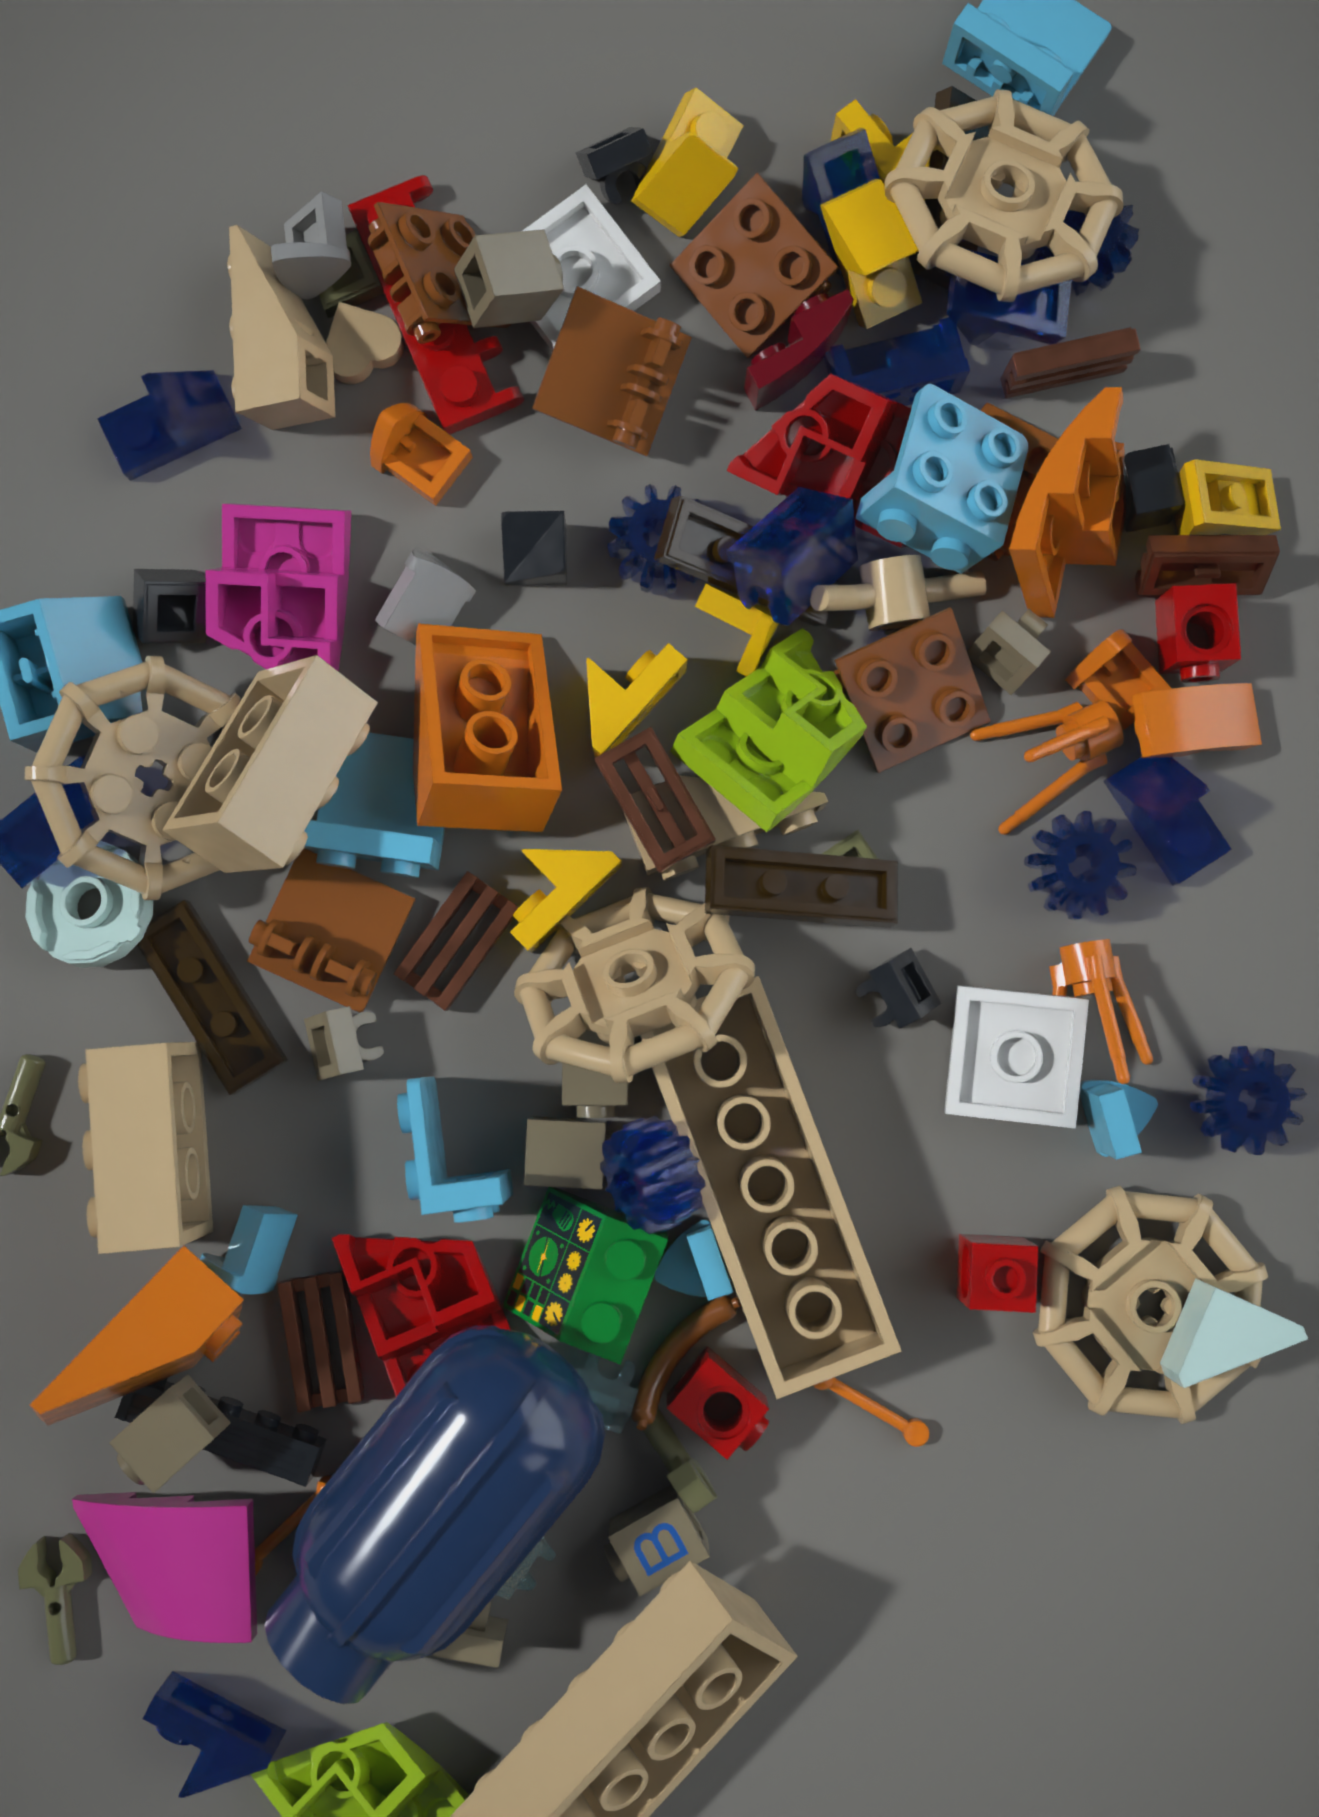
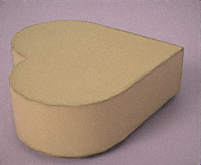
(362, 342)

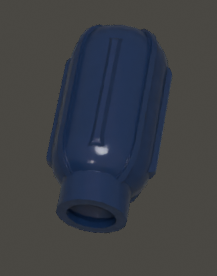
(434, 1509)

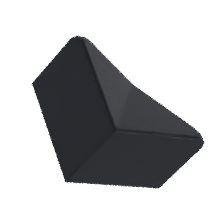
(1153, 486)
(534, 547)
(169, 606)

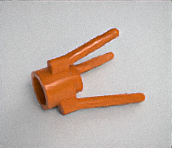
(1083, 735)
(1095, 971)

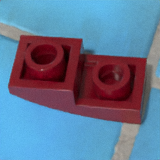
(811, 334)

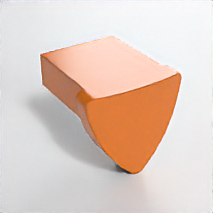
(417, 451)
(1114, 674)

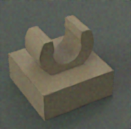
(1010, 649)
(336, 1044)
(480, 1642)

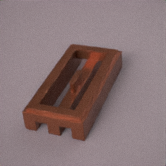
(1069, 362)
(1207, 560)
(682, 848)
(425, 984)
(328, 1394)

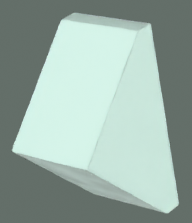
(1222, 1334)

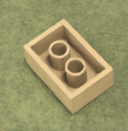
(272, 767)
(146, 1146)

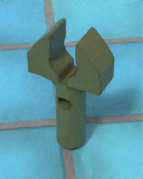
(15, 1111)
(684, 1472)
(57, 1591)

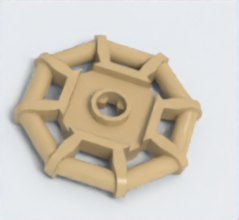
(1019, 151)
(111, 766)
(621, 942)
(1114, 1291)

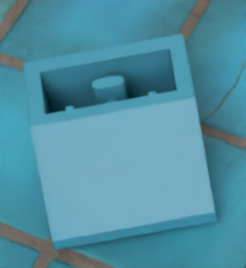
(60, 643)

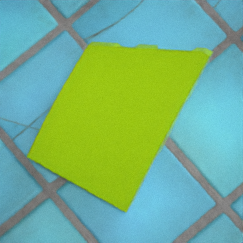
(773, 734)
(361, 1776)

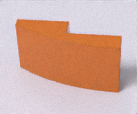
(1196, 720)

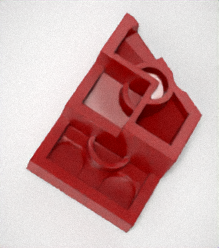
(831, 443)
(417, 1295)

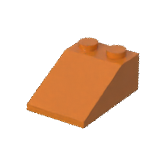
(483, 730)
(155, 1336)

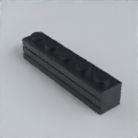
(251, 1437)

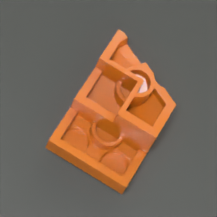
(1073, 505)

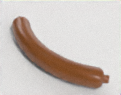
(671, 1352)

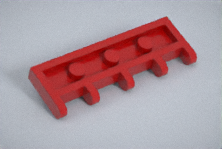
(453, 362)

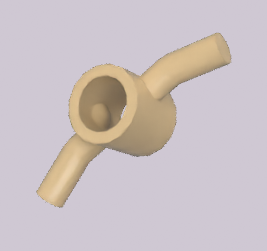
(896, 592)

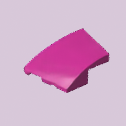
(281, 583)
(178, 1562)

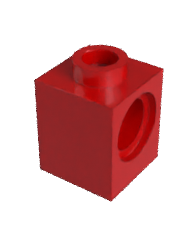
(1213, 609)
(997, 1273)
(700, 1381)

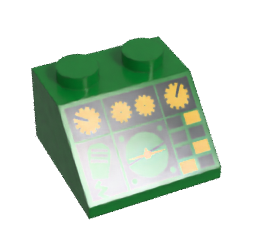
(584, 1274)

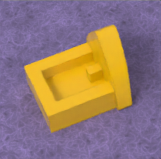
(754, 621)

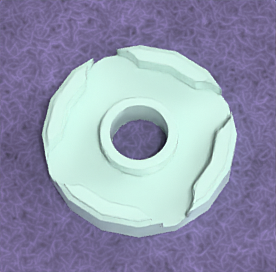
(90, 941)

